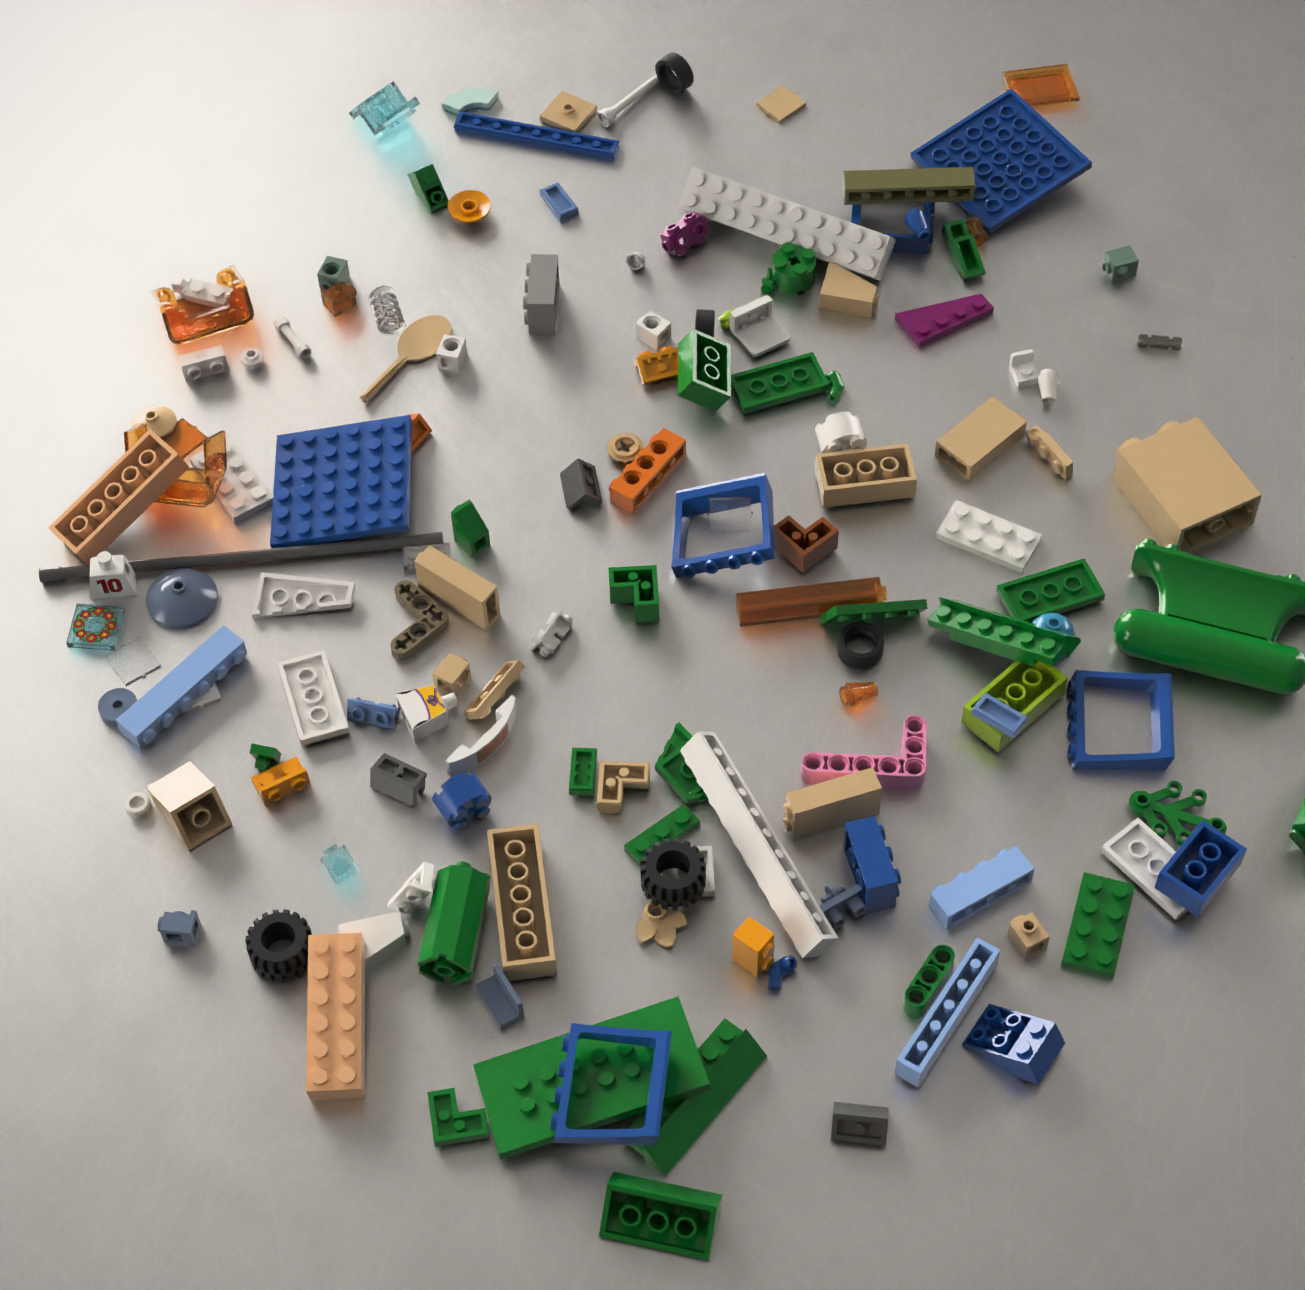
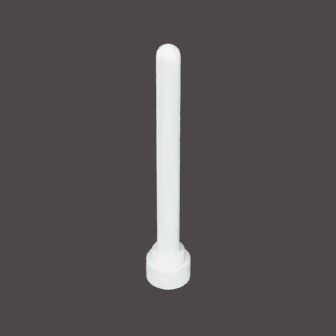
(607, 115)

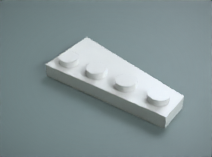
(297, 594)

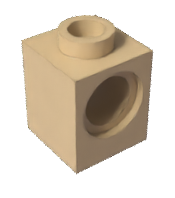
(452, 674)

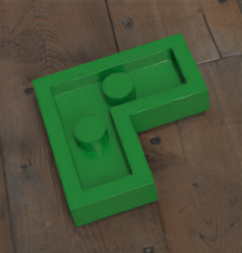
(454, 1126)

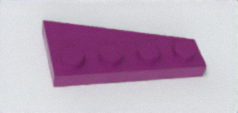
(944, 318)

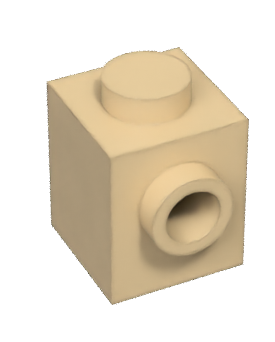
(1028, 935)

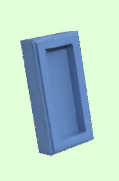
(559, 201)
(999, 715)

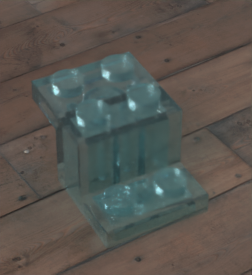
(385, 109)

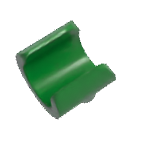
(768, 284)

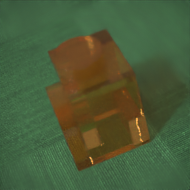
(339, 298)

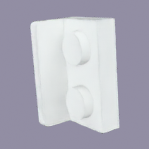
(203, 362)

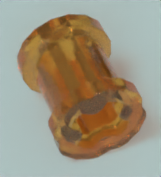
(979, 234)

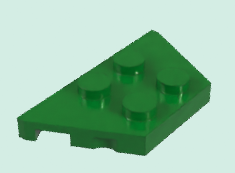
(676, 772)

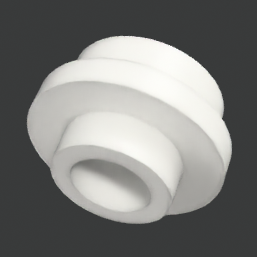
(252, 358)

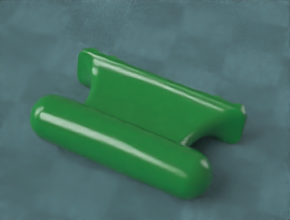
(1215, 620)

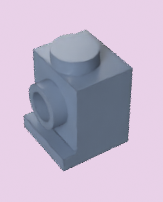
(179, 927)

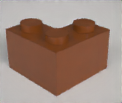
(807, 545)

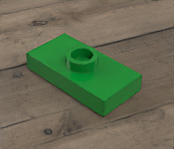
(583, 771)

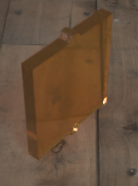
(184, 438)

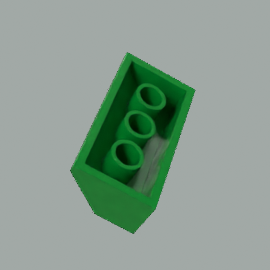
(660, 1215)

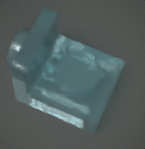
(339, 863)

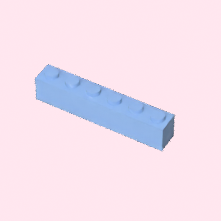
(181, 687)
(947, 1012)

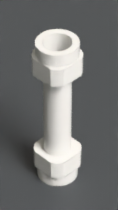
(300, 347)

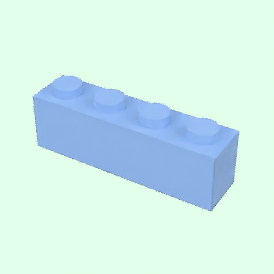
(981, 886)

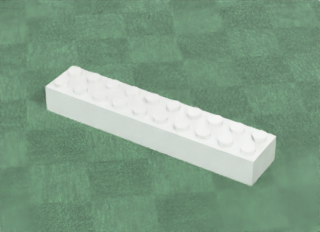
(787, 221)

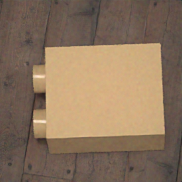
(1185, 485)

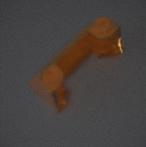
(191, 321)

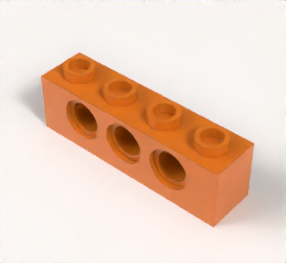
(647, 470)

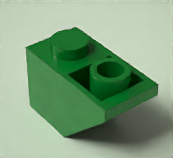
(428, 187)
(469, 529)

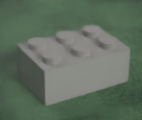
(542, 294)

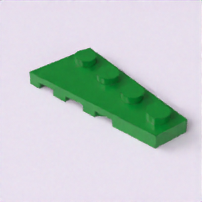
(871, 611)

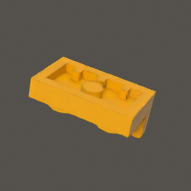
(658, 365)
(280, 780)

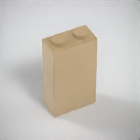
(980, 438)
(457, 587)
(832, 803)

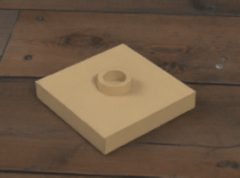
(568, 112)

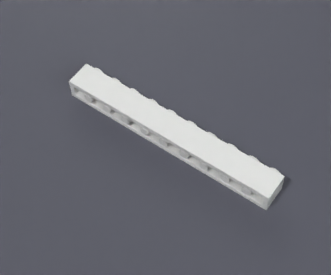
(758, 845)

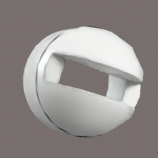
(632, 259)

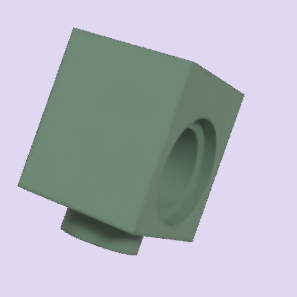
(1120, 263)
(332, 272)

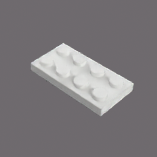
(241, 488)
(988, 536)
(313, 697)
(1141, 857)

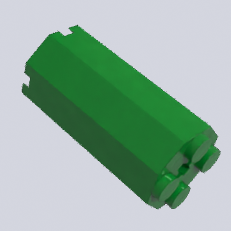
(454, 923)

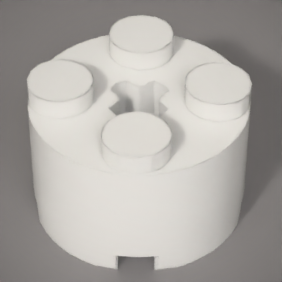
(841, 433)

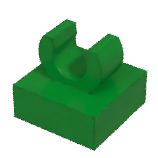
(264, 756)

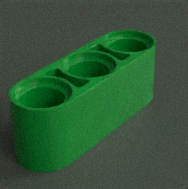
(925, 991)

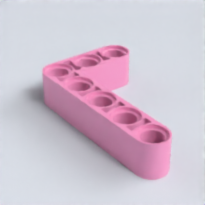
(899, 766)

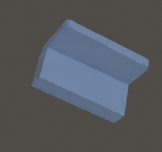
(501, 999)

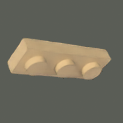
(494, 690)

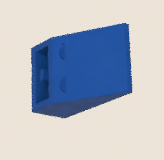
(1015, 1042)

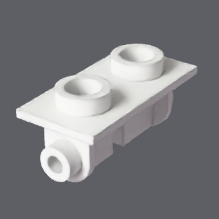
(557, 625)

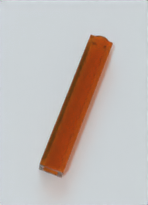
(805, 600)

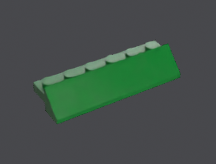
(1001, 633)
(729, 1062)

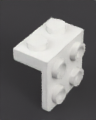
(757, 327)

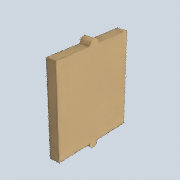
(781, 104)

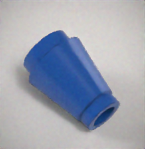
(917, 223)

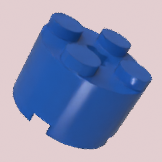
(462, 800)

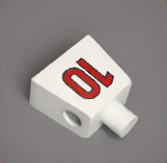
(111, 577)

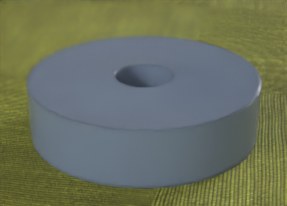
(112, 699)

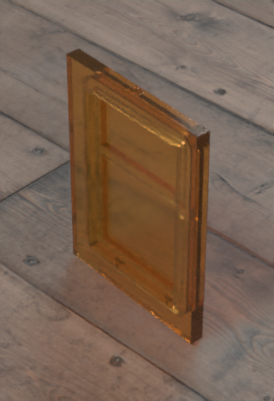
(1043, 85)

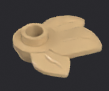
(659, 927)

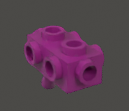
(684, 233)

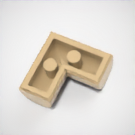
(615, 777)

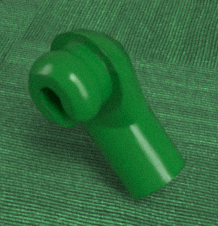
(835, 379)

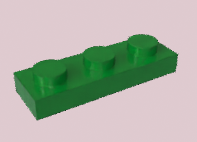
(674, 825)

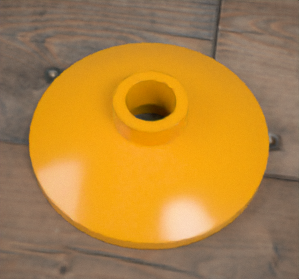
(469, 206)

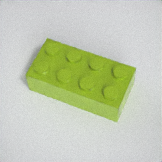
(1023, 688)

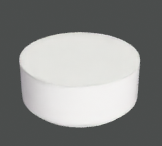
(137, 805)

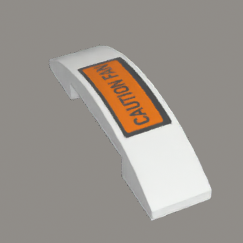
(465, 759)

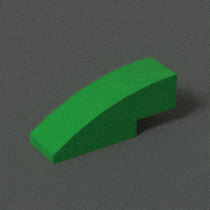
(963, 249)

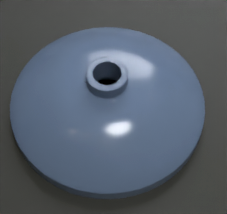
(183, 606)

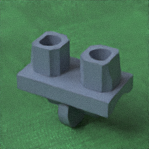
(840, 900)

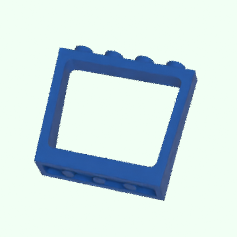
(696, 502)
(1162, 727)
(649, 1134)

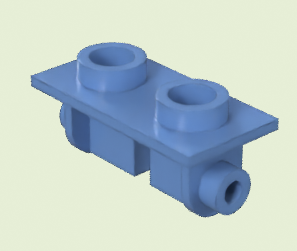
(371, 713)

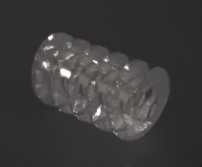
(386, 310)

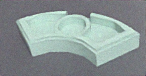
(470, 99)

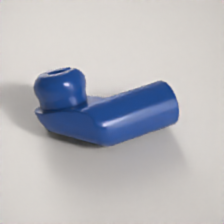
(779, 970)

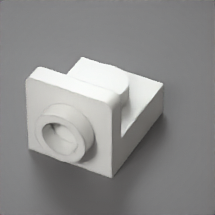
(1023, 368)

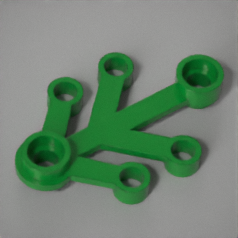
(1172, 812)

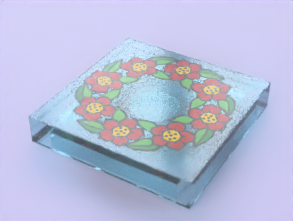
(95, 627)

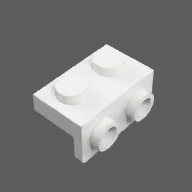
(414, 890)

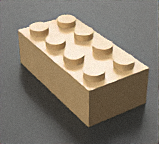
(865, 475)

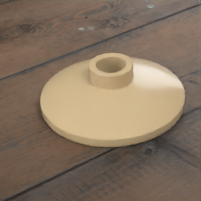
(158, 419)

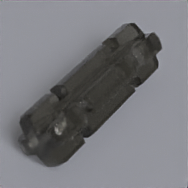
(1159, 342)

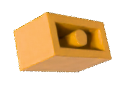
(753, 947)

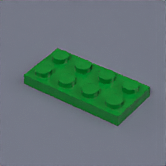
(779, 382)
(1051, 591)
(1098, 925)

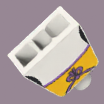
(425, 710)

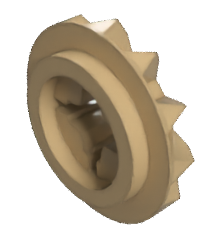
(628, 441)

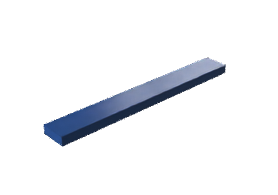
(537, 135)

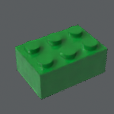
(704, 370)

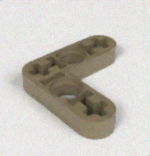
(425, 620)

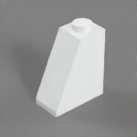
(382, 936)

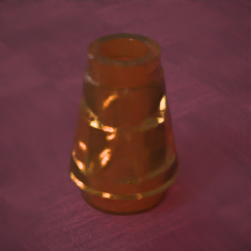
(857, 692)

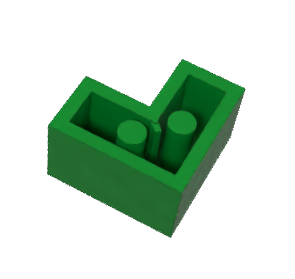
(636, 586)

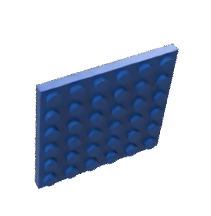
(1013, 158)
(342, 482)

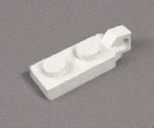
(201, 291)

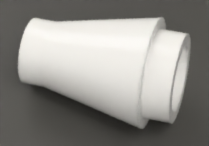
(1048, 385)

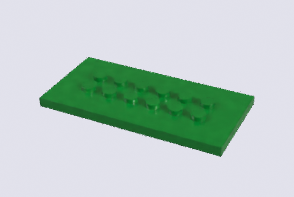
(606, 1082)

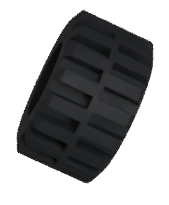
(673, 856)
(274, 928)

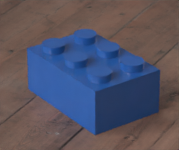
(871, 864)
(1200, 868)

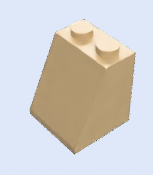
(190, 805)

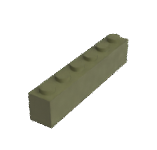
(908, 185)

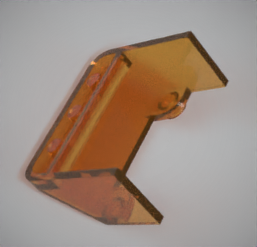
(196, 485)

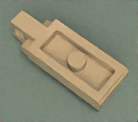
(1051, 450)

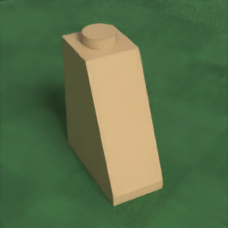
(847, 292)

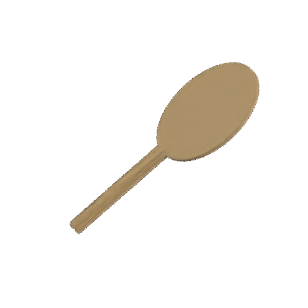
(415, 344)

